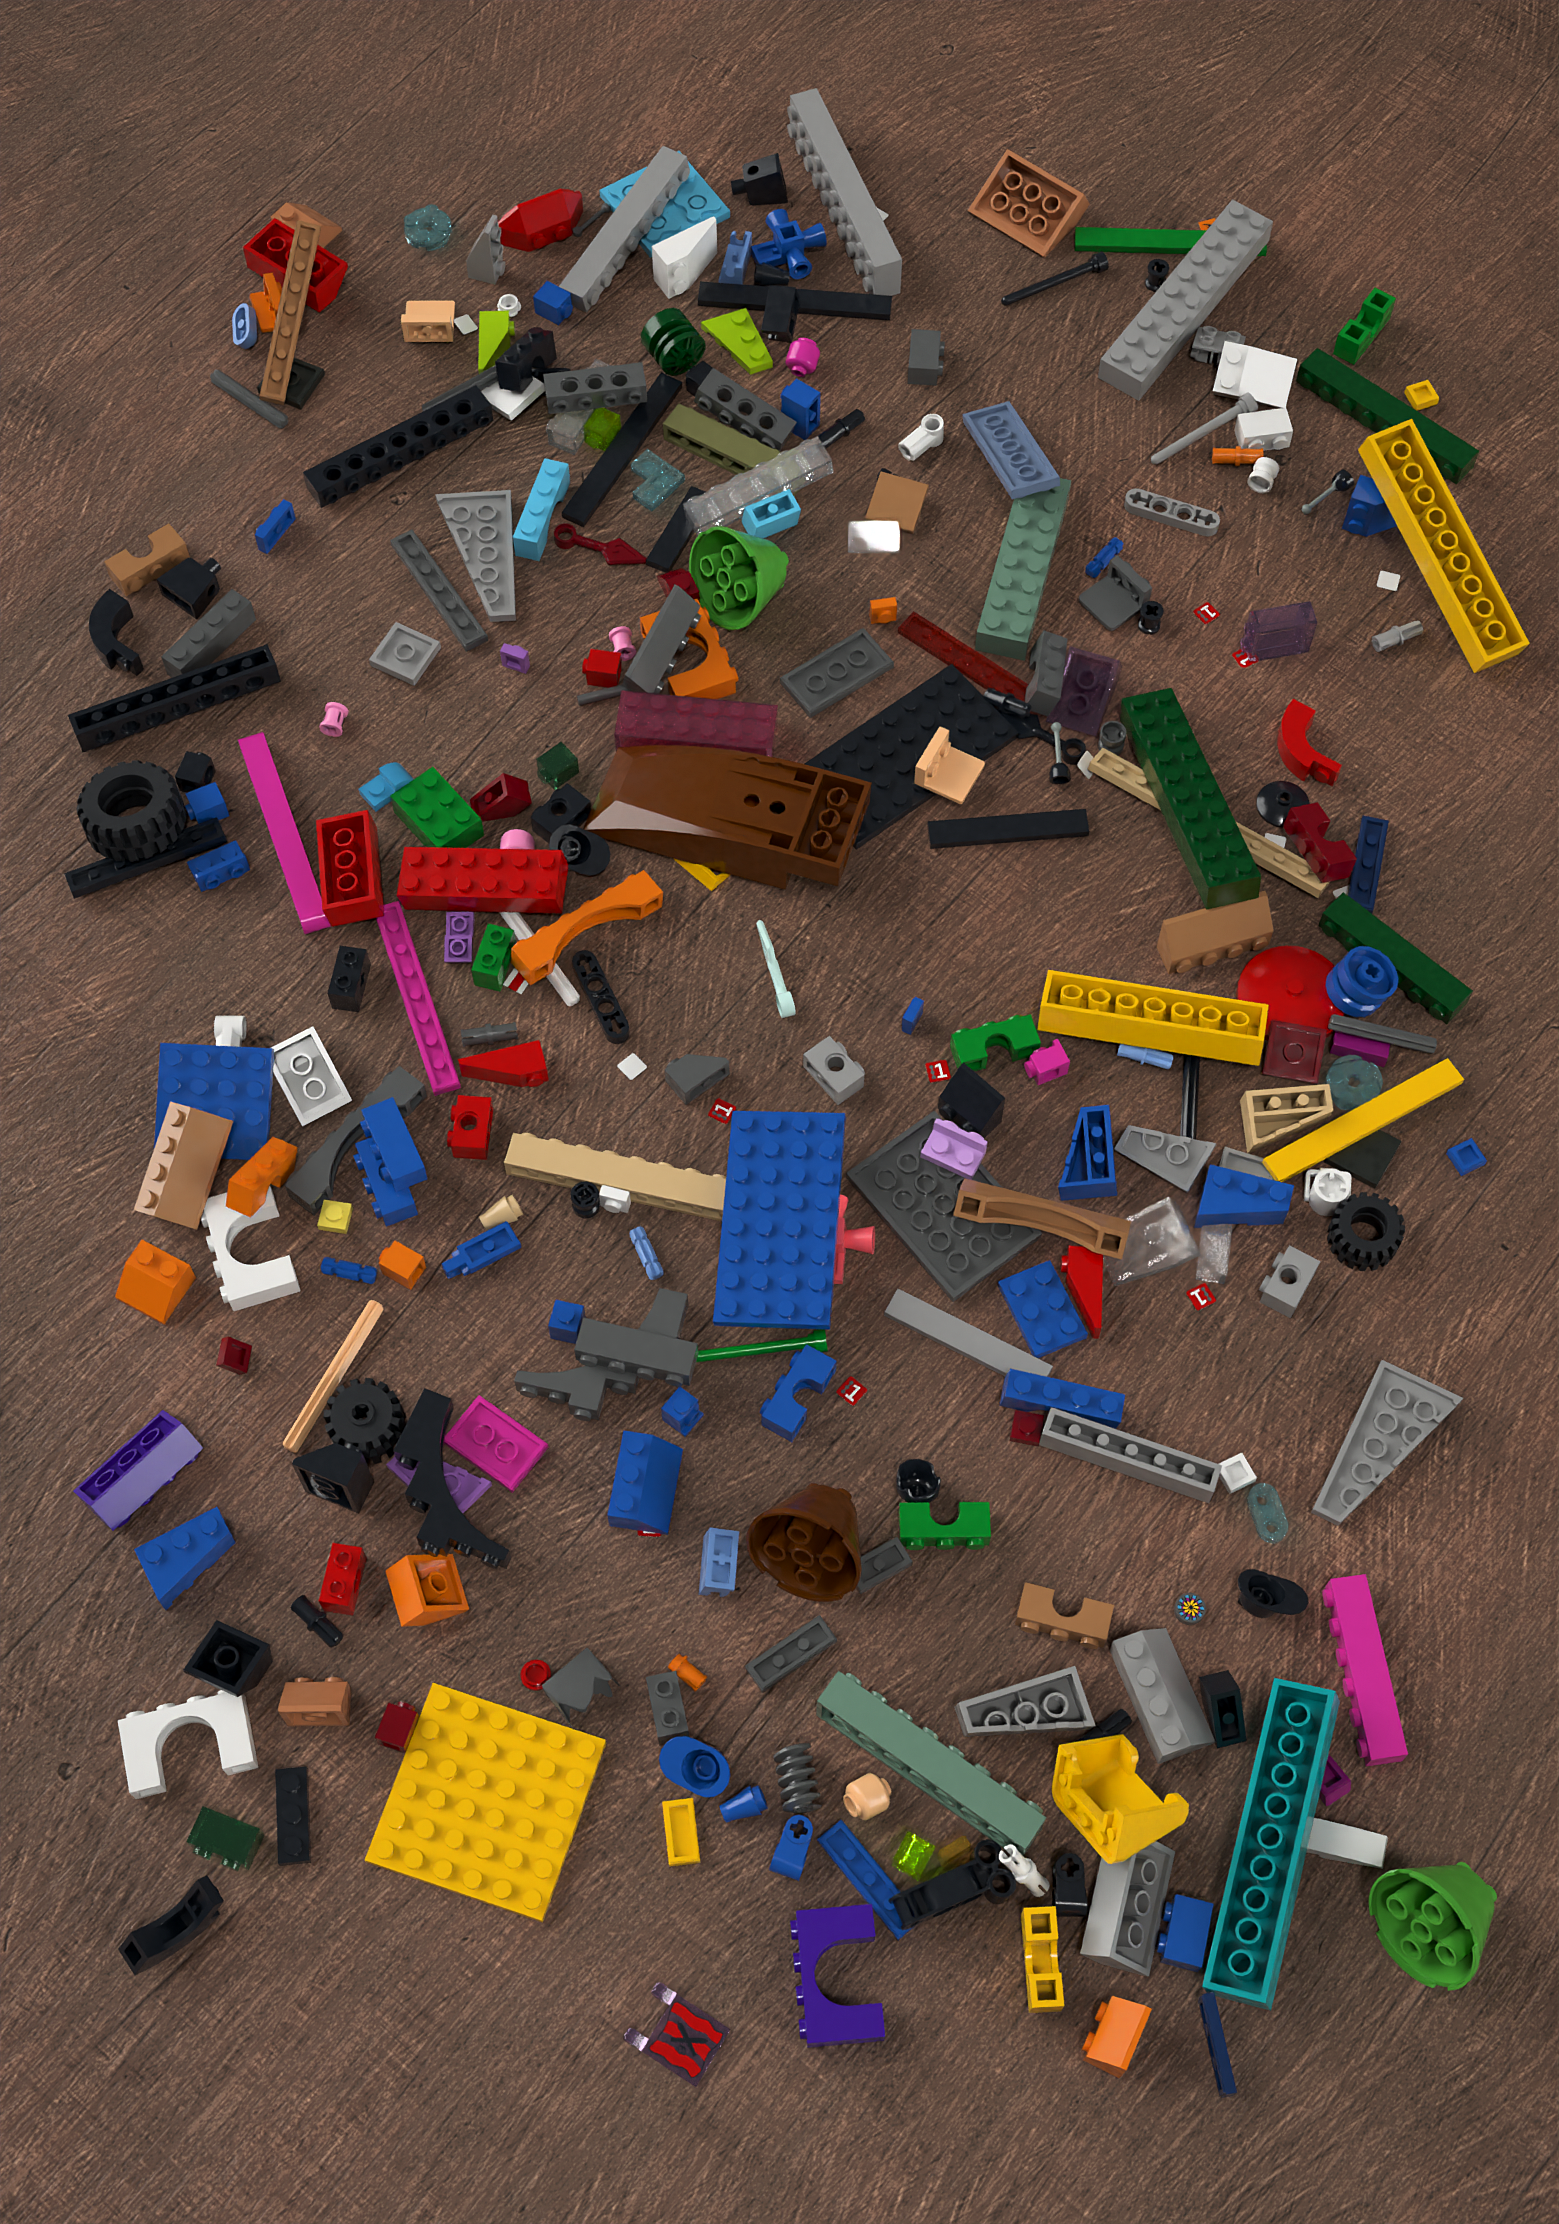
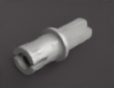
(1396, 635)

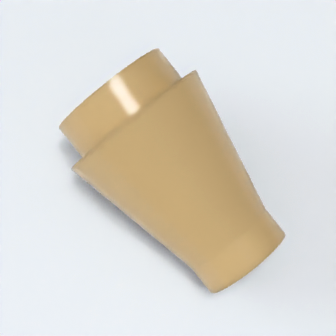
(504, 1210)

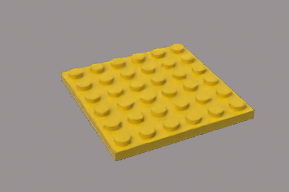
(486, 1802)

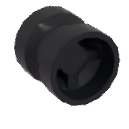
(586, 1206)

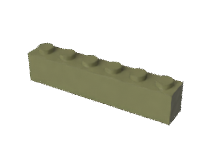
(715, 441)

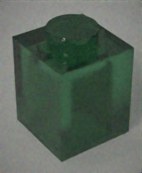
(557, 766)

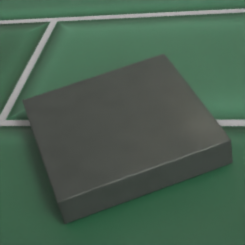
(302, 383)
(1366, 1158)

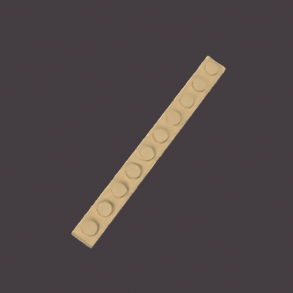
(1264, 852)

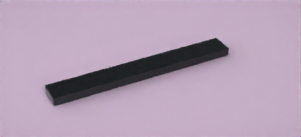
(811, 302)
(621, 450)

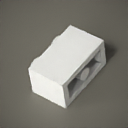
(1264, 429)

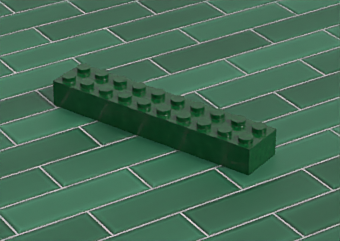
(1190, 799)

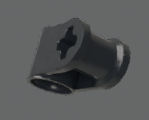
(1069, 1892)

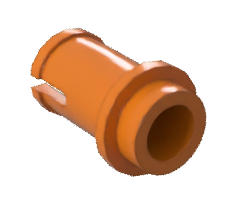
(687, 1672)

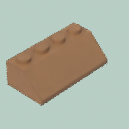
(1215, 934)
(183, 1165)

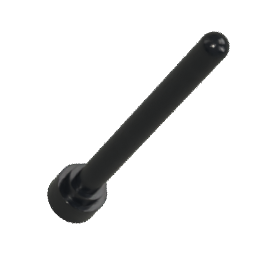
(1097, 263)

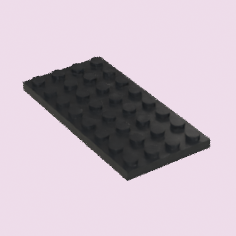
(895, 739)

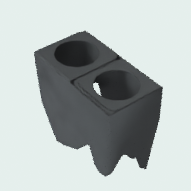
(577, 1683)

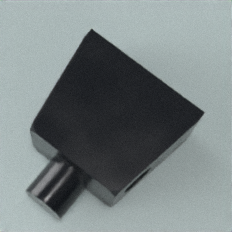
(762, 182)
(191, 585)

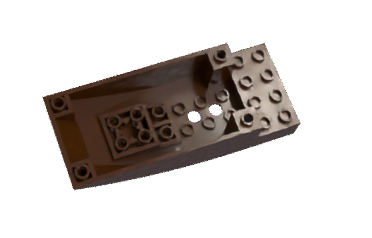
(694, 810)

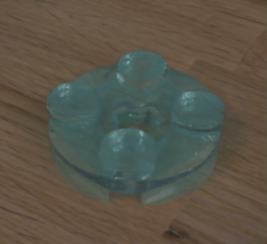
(427, 217)
(1353, 1066)

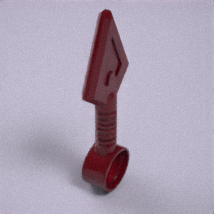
(614, 551)

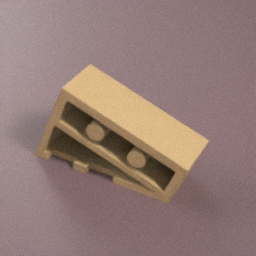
(1282, 1112)

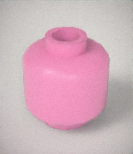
(517, 840)

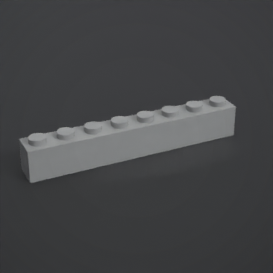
(625, 228)

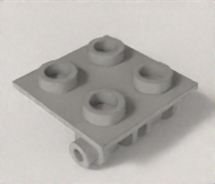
(1211, 340)

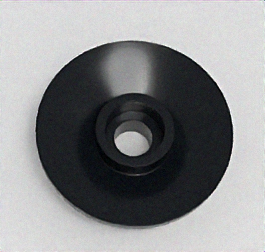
(1274, 809)

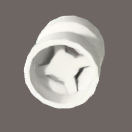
(1263, 474)

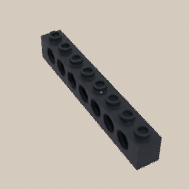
(398, 446)
(174, 698)

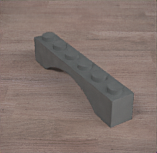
(317, 1176)

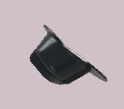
(582, 849)
(1268, 1594)

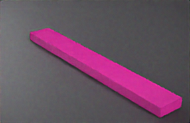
(417, 1000)

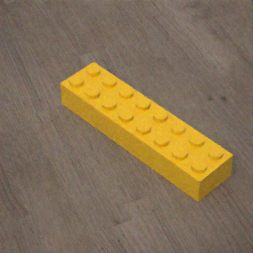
(1153, 1017)

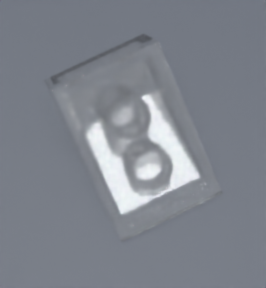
(1155, 1243)

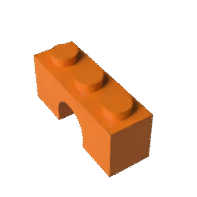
(251, 1182)

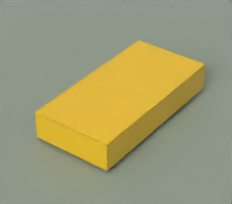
(681, 1832)

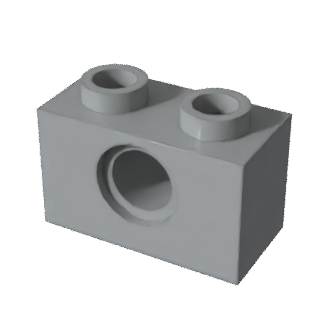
(838, 1084)
(1286, 1297)

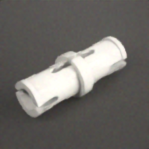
(1024, 1870)

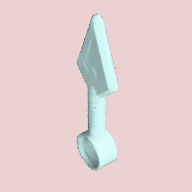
(783, 997)

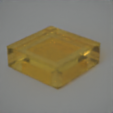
(953, 1851)

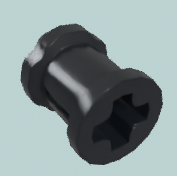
(1157, 275)
(1151, 613)

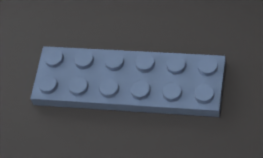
(1011, 450)

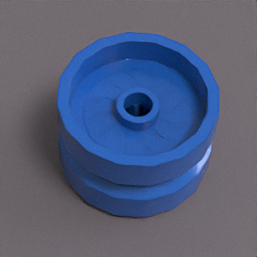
(1361, 981)

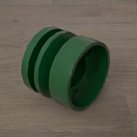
(673, 341)

